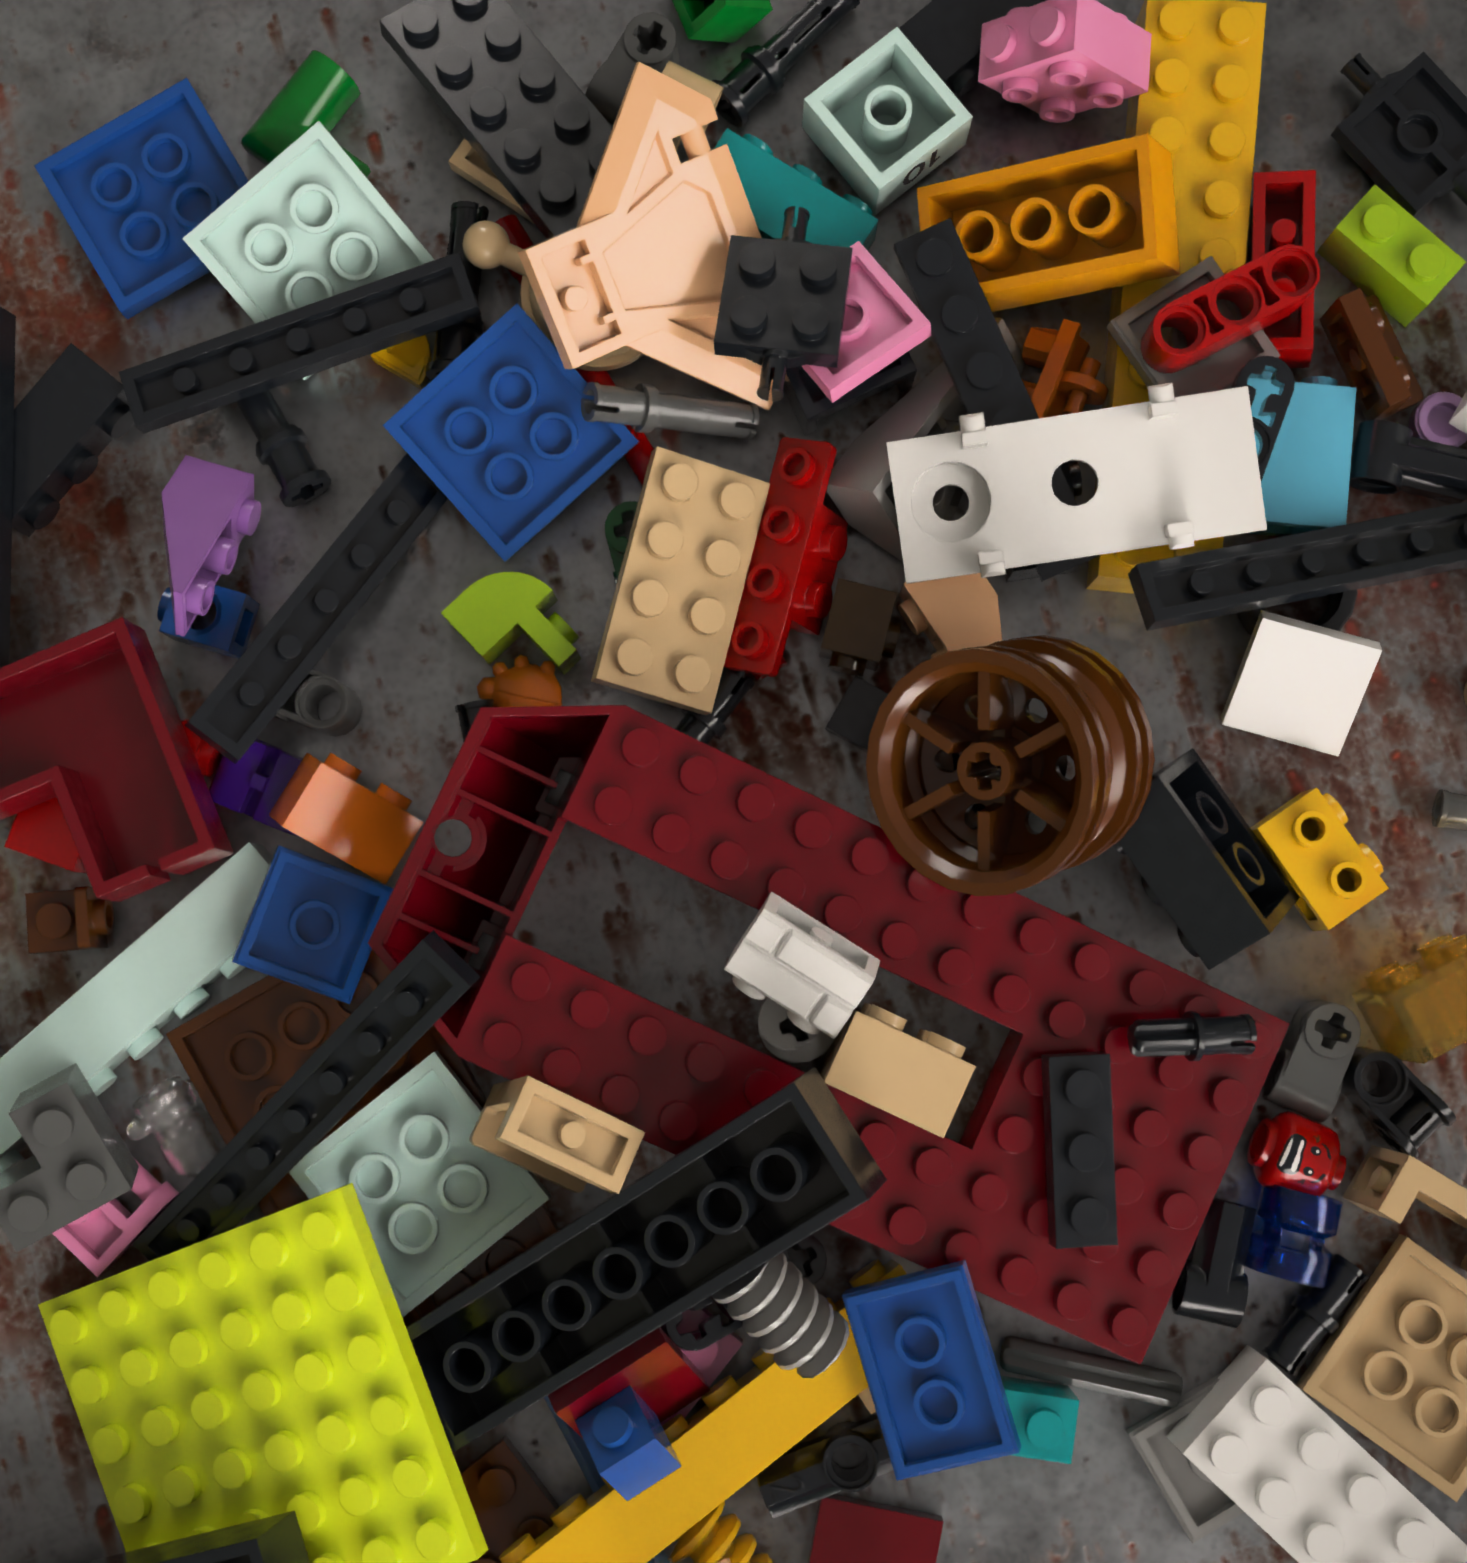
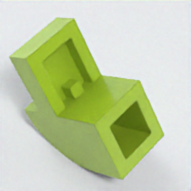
(504, 607)

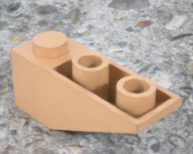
(953, 614)

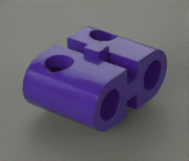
(255, 781)

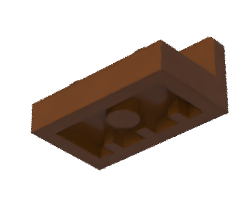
(1370, 355)

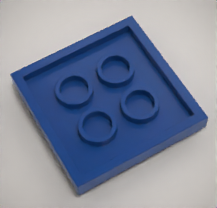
(141, 190)
(508, 433)

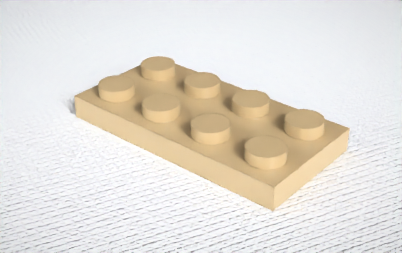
(681, 582)

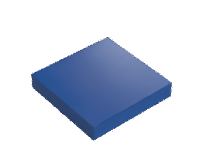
(312, 924)

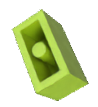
(1391, 256)

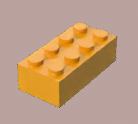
(1064, 222)

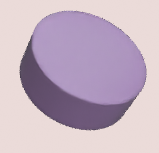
(1432, 417)

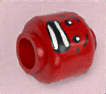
(1296, 1154)

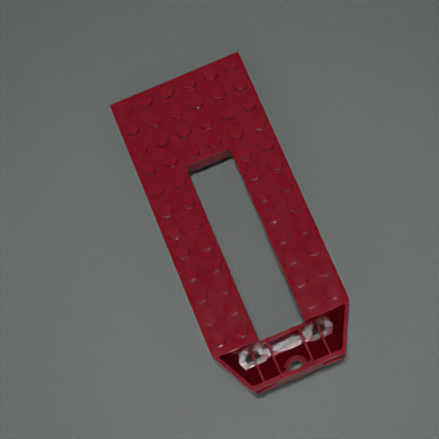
(993, 954)

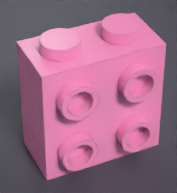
(1064, 57)

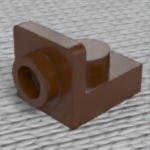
(68, 920)

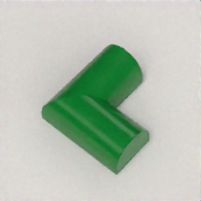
(312, 94)

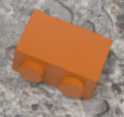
(345, 817)

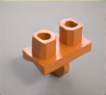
(1067, 374)

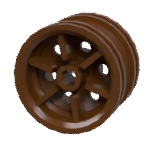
(929, 805)

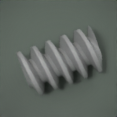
(784, 1043)
(787, 1316)

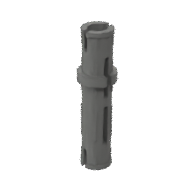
(650, 409)

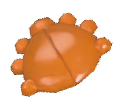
(522, 685)

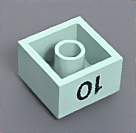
(886, 120)

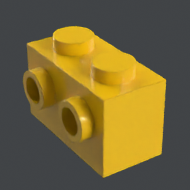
(1321, 858)

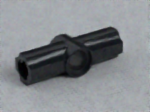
(810, 1474)

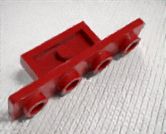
(790, 560)

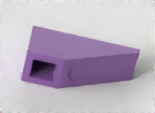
(204, 521)

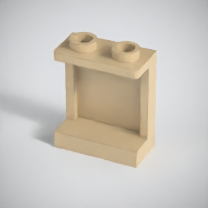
(556, 1136)
(1393, 1180)

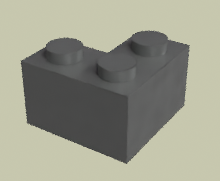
(74, 1164)

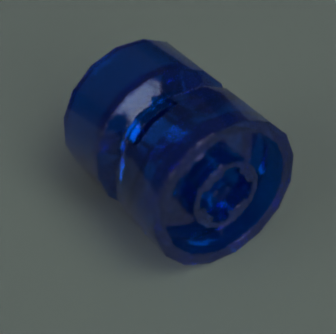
(1300, 1213)

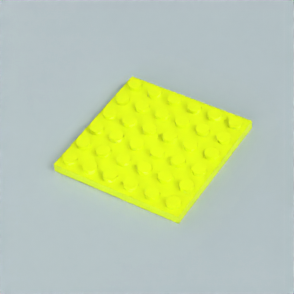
(265, 1386)

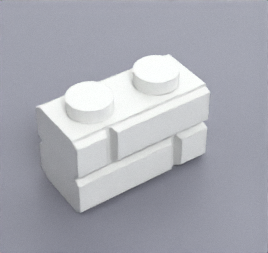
(801, 967)

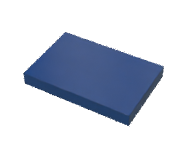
(931, 1370)

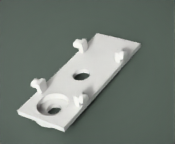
(1161, 468)

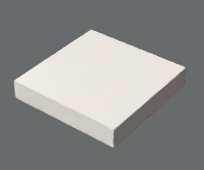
(1300, 683)

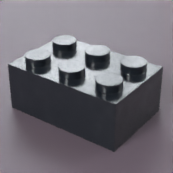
(1205, 863)

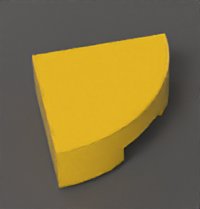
(407, 360)

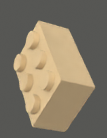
(896, 1072)

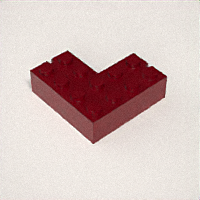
(107, 742)

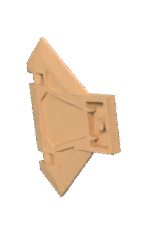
(650, 243)

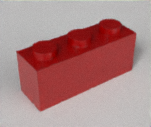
(1283, 216)

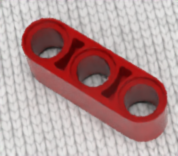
(1246, 286)

